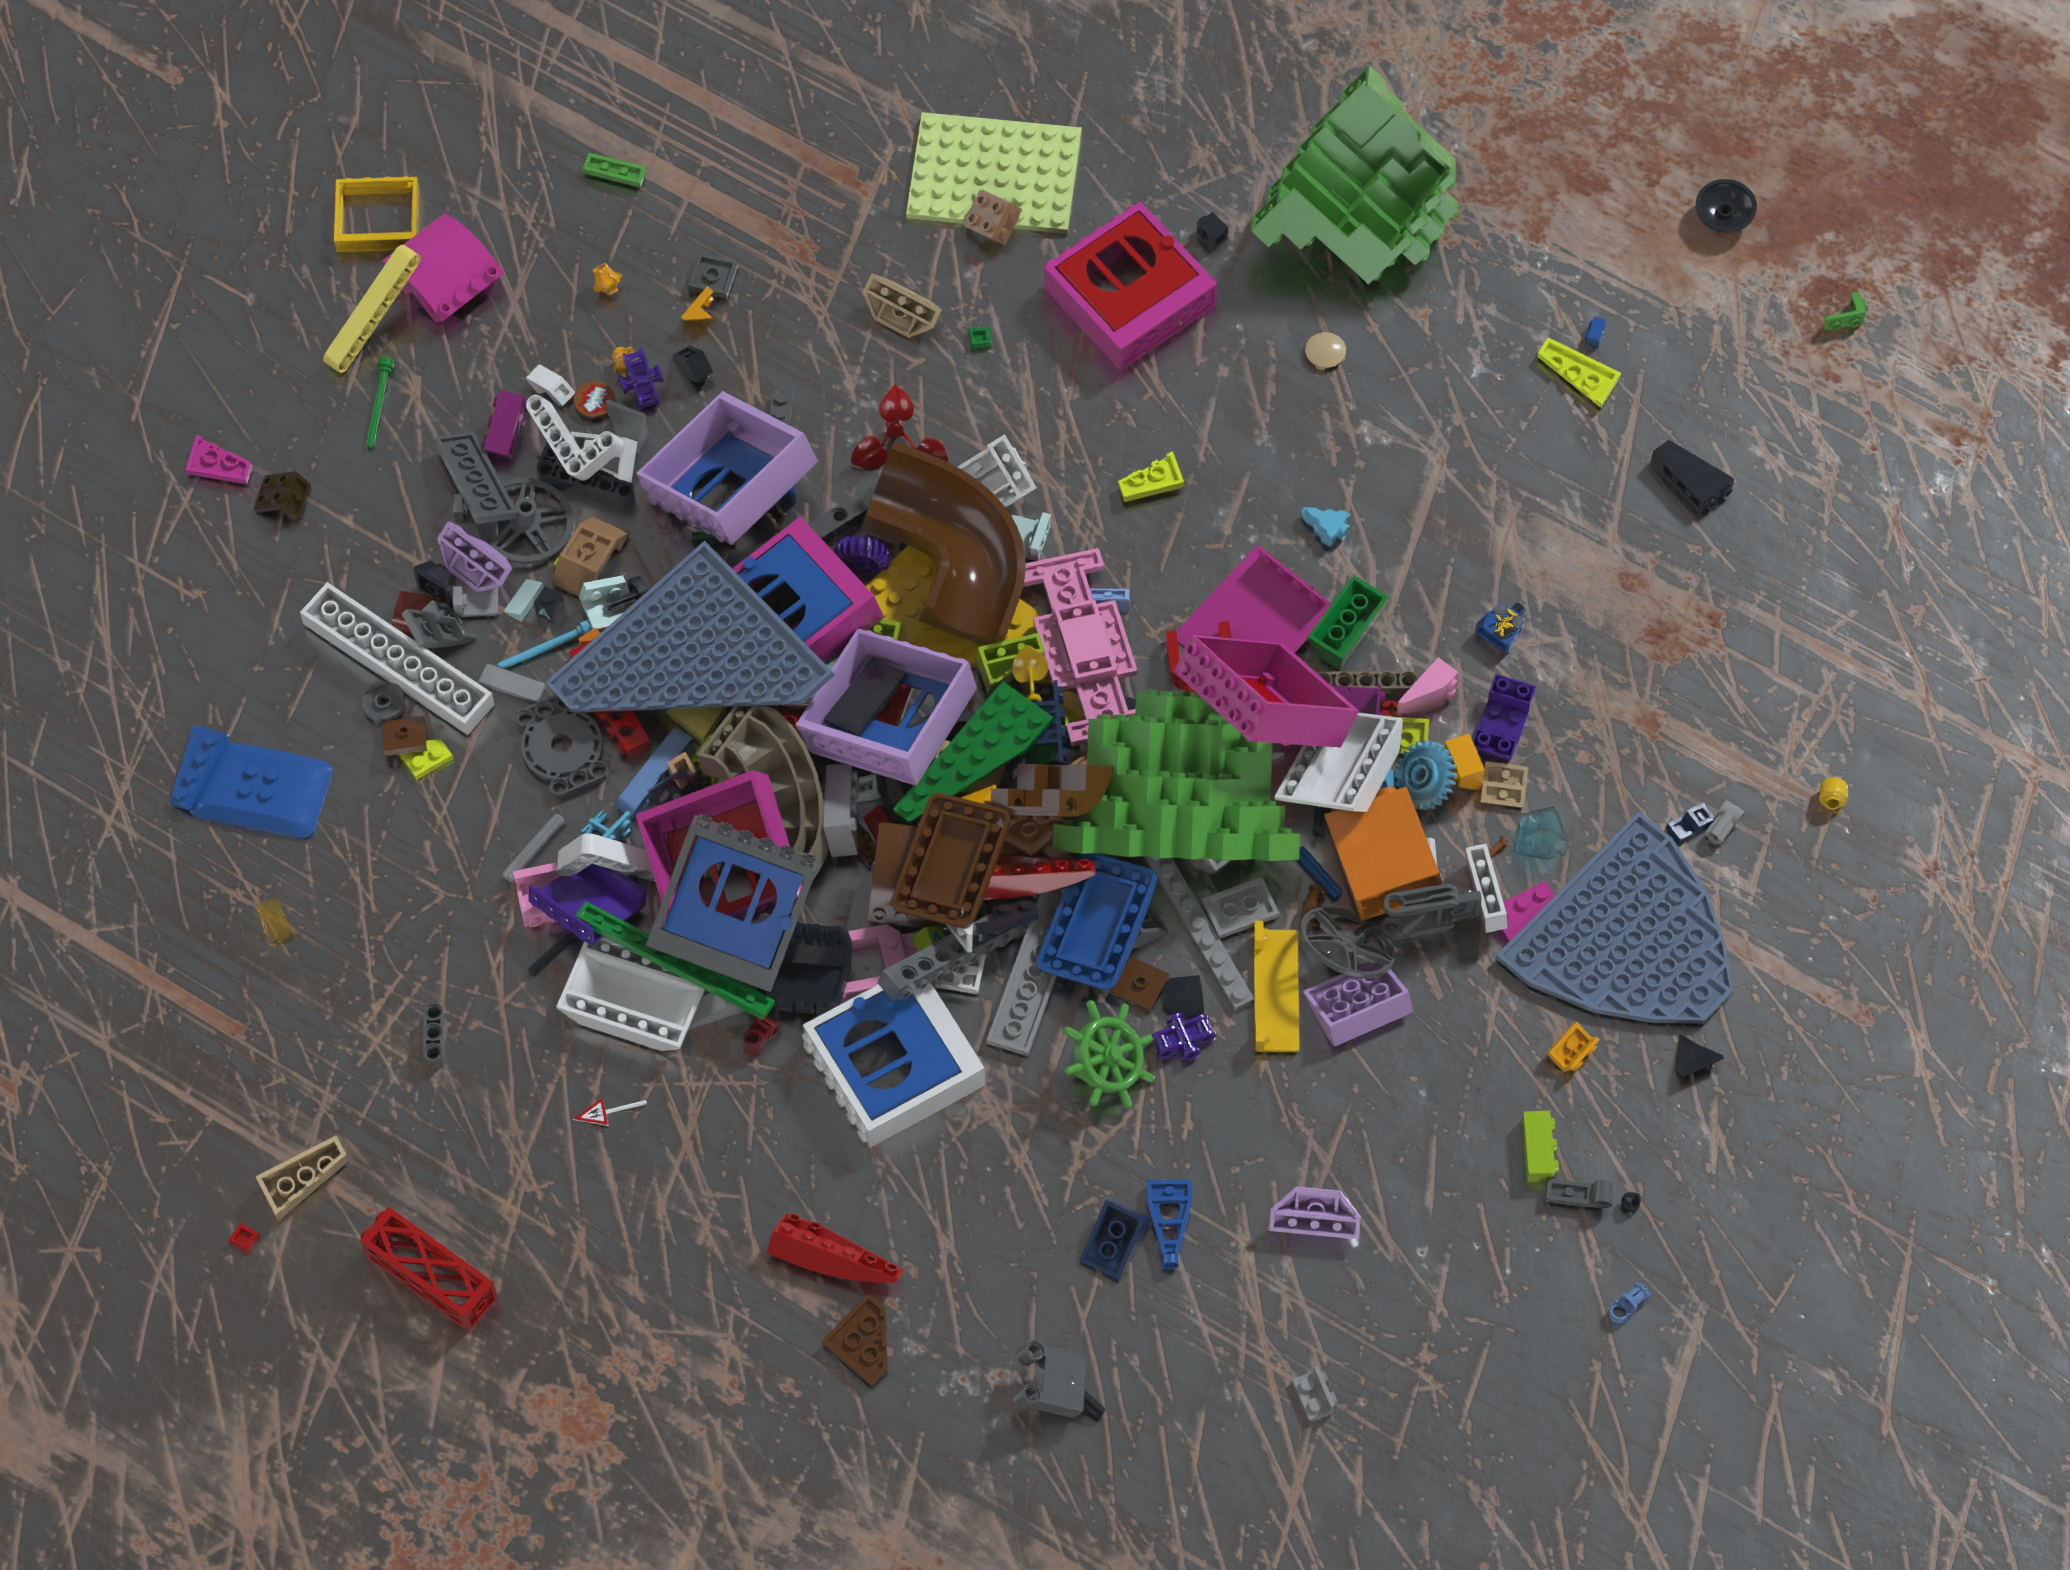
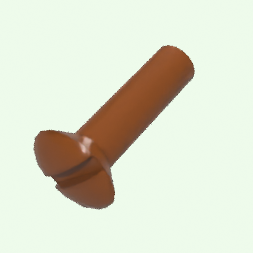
(1498, 846)

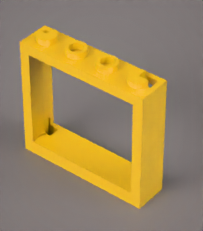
(369, 186)

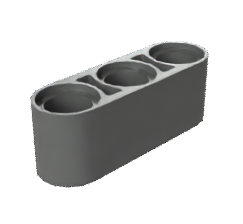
(438, 1044)

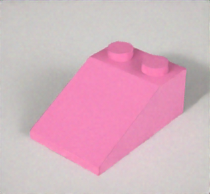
(1430, 690)

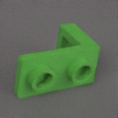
(1853, 318)

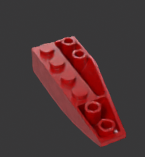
(1033, 875)
(827, 1252)

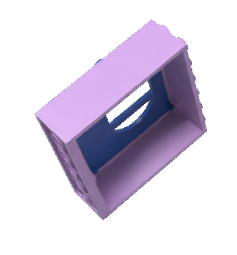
(730, 439)
(884, 747)

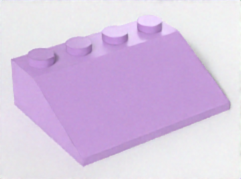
(1356, 1005)

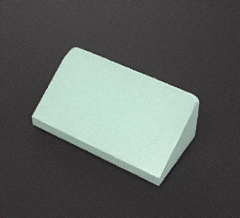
(524, 599)

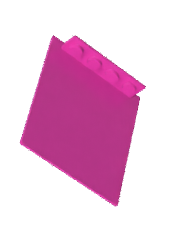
(1260, 603)

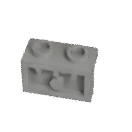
(1314, 1394)

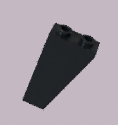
(1692, 476)

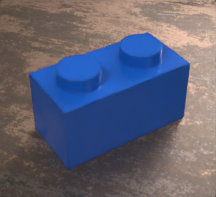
(1596, 331)

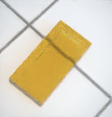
(275, 920)

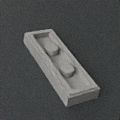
(512, 684)

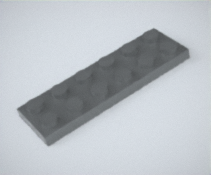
(475, 477)

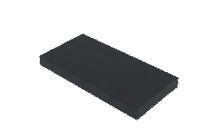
(865, 697)

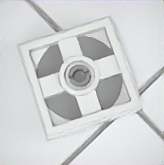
(966, 979)

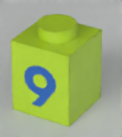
(927, 937)

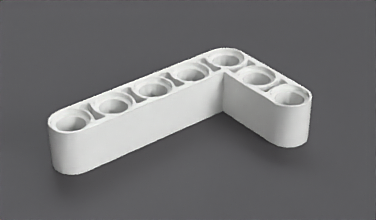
(577, 458)
(603, 852)

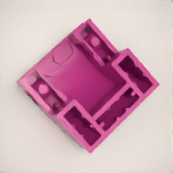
(450, 269)

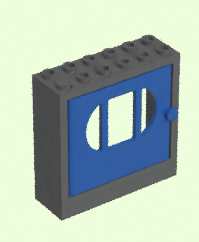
(716, 939)

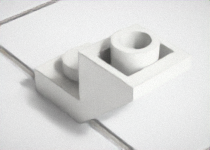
(554, 385)

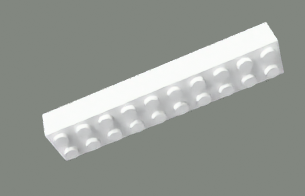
(397, 658)

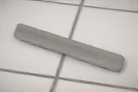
(534, 846)

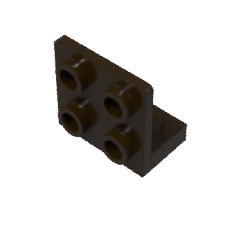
(284, 493)

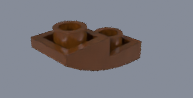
(865, 846)

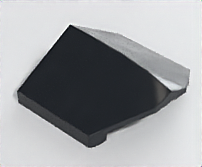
(1184, 996)

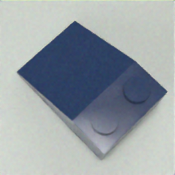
(1115, 1238)

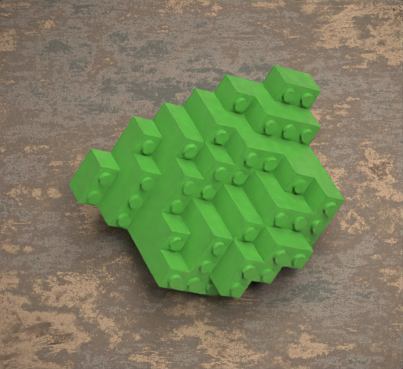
(1363, 184)
(1179, 787)

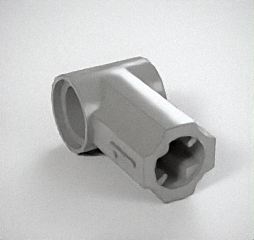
(1727, 818)

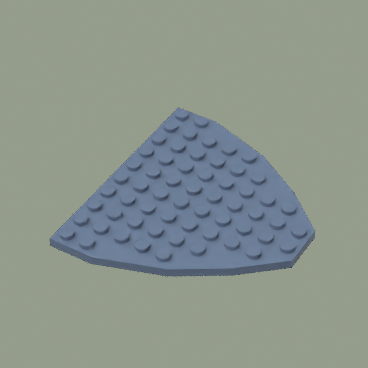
(1629, 935)

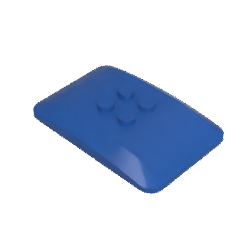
(265, 790)
(1098, 923)

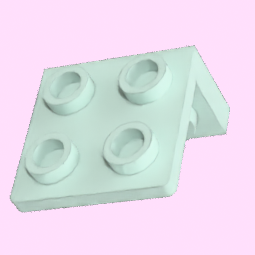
(1033, 534)
(594, 598)

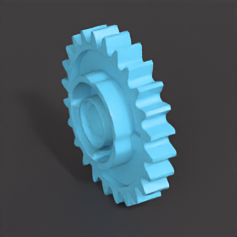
(1433, 761)

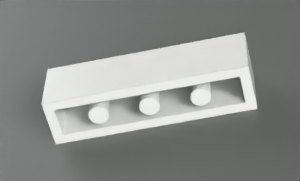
(1485, 881)

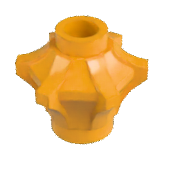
(606, 279)
(618, 359)

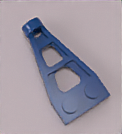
(1169, 1192)

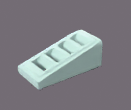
(869, 794)

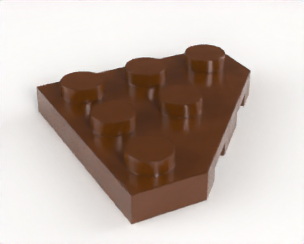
(862, 1340)

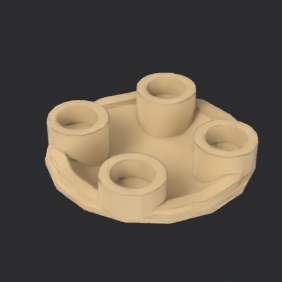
(1325, 350)

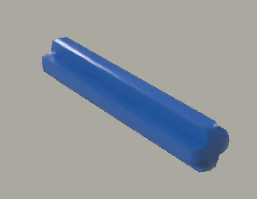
(1319, 873)

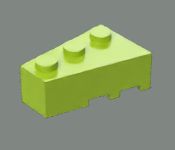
(997, 659)

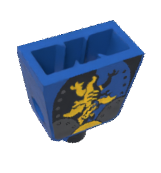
(1502, 626)

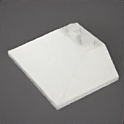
(1000, 471)

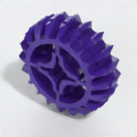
(863, 555)

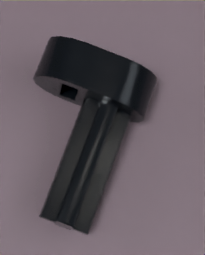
(637, 589)

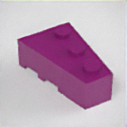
(504, 424)

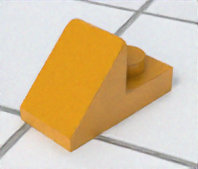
(695, 312)

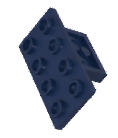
(1055, 733)

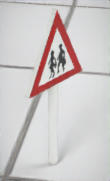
(597, 1114)

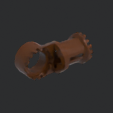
(1313, 901)

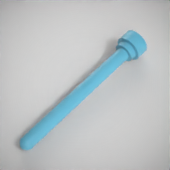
(582, 629)

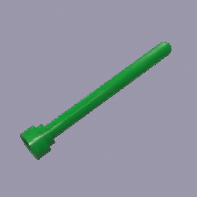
(385, 366)

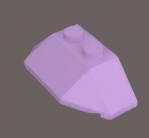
(472, 558)
(1315, 1213)

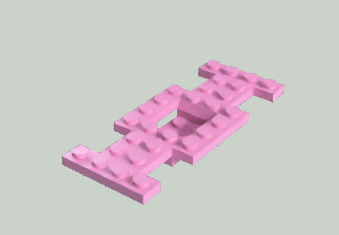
(1091, 635)

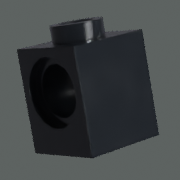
(1212, 230)

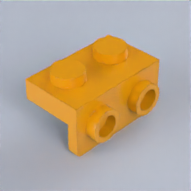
(1572, 1048)

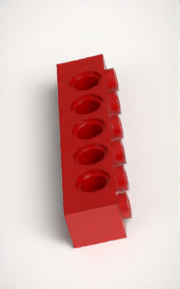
(630, 745)

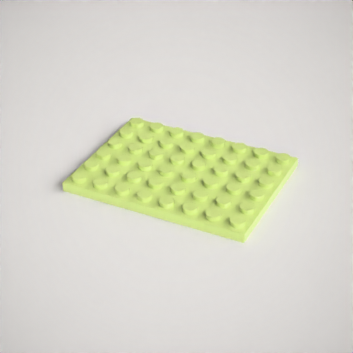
(1010, 159)

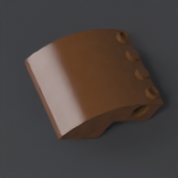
(1053, 791)
(891, 853)

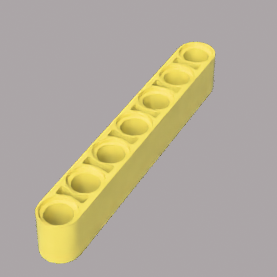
(371, 308)

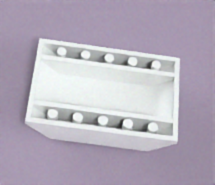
(1345, 775)
(629, 996)

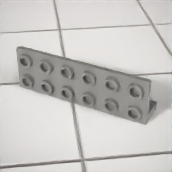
(465, 599)

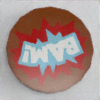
(591, 400)

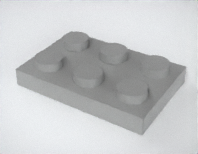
(1240, 907)

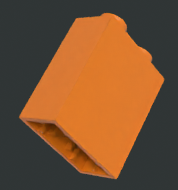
(1382, 850)

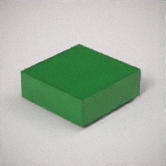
(979, 338)

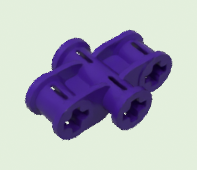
(638, 372)
(1183, 1036)

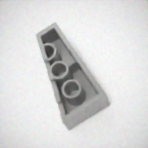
(841, 809)

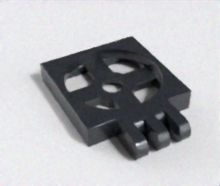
(694, 784)

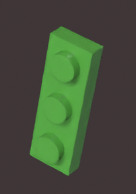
(614, 170)

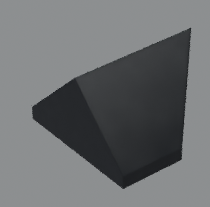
(1694, 1056)

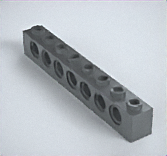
(940, 959)

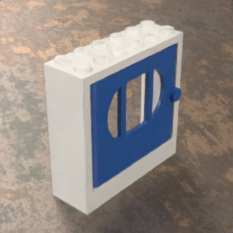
(924, 1049)

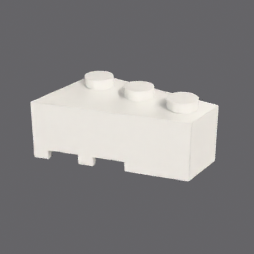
(622, 464)

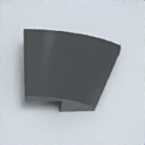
(436, 626)

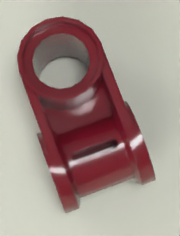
(761, 1031)

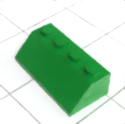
(1347, 621)

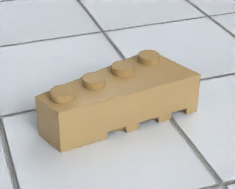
(299, 1176)

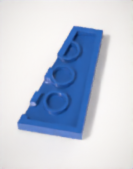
(197, 763)

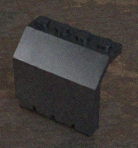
(812, 969)

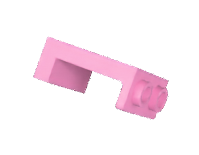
(539, 878)

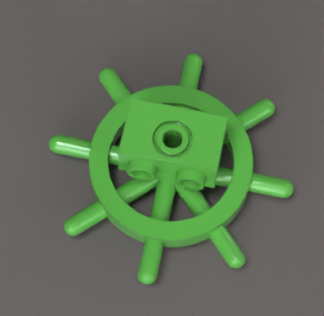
(1097, 1053)

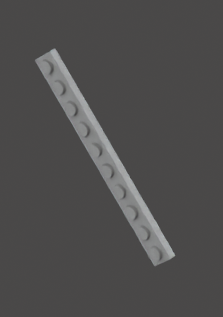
(1201, 932)

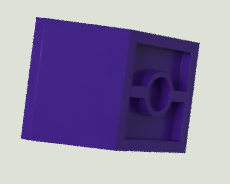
(1504, 717)

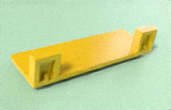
(1276, 990)

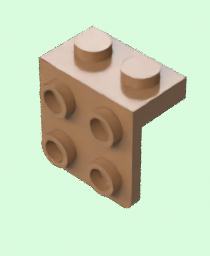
(992, 217)

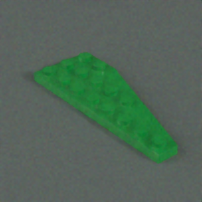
(990, 739)

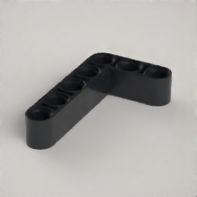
(574, 486)

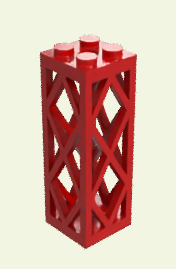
(391, 1223)

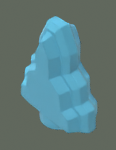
(1327, 524)

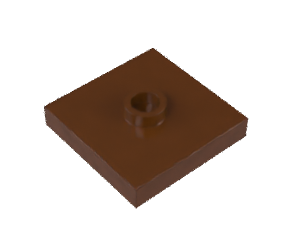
(404, 736)
(1140, 984)

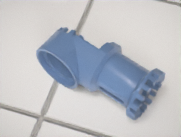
(1629, 1302)

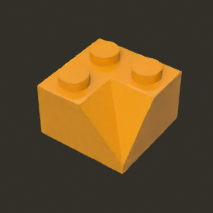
(1469, 766)

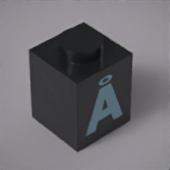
(549, 604)

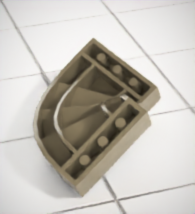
(767, 743)

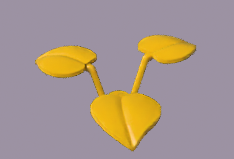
(1031, 666)

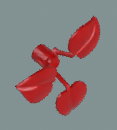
(893, 408)

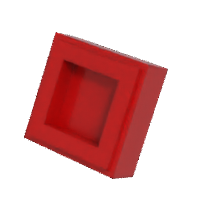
(244, 1238)

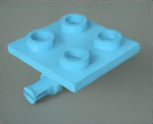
(619, 831)

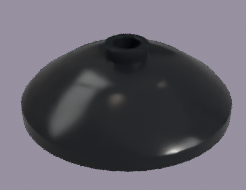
(1726, 197)

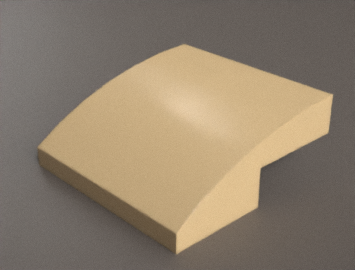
(1504, 784)

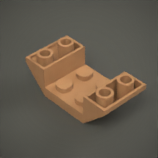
(586, 554)

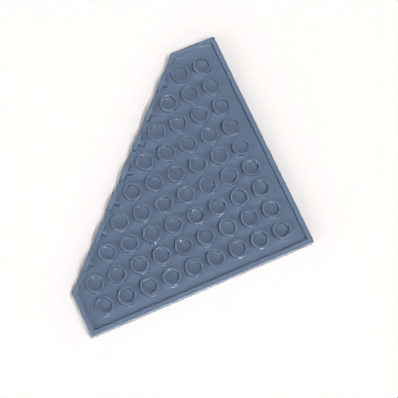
(692, 645)

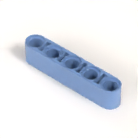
(655, 770)

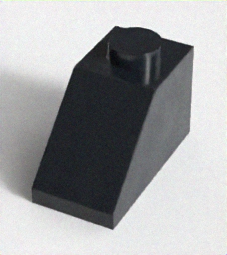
(693, 363)

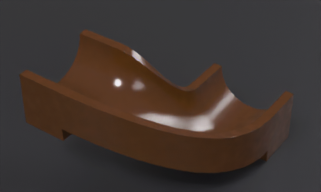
(962, 531)

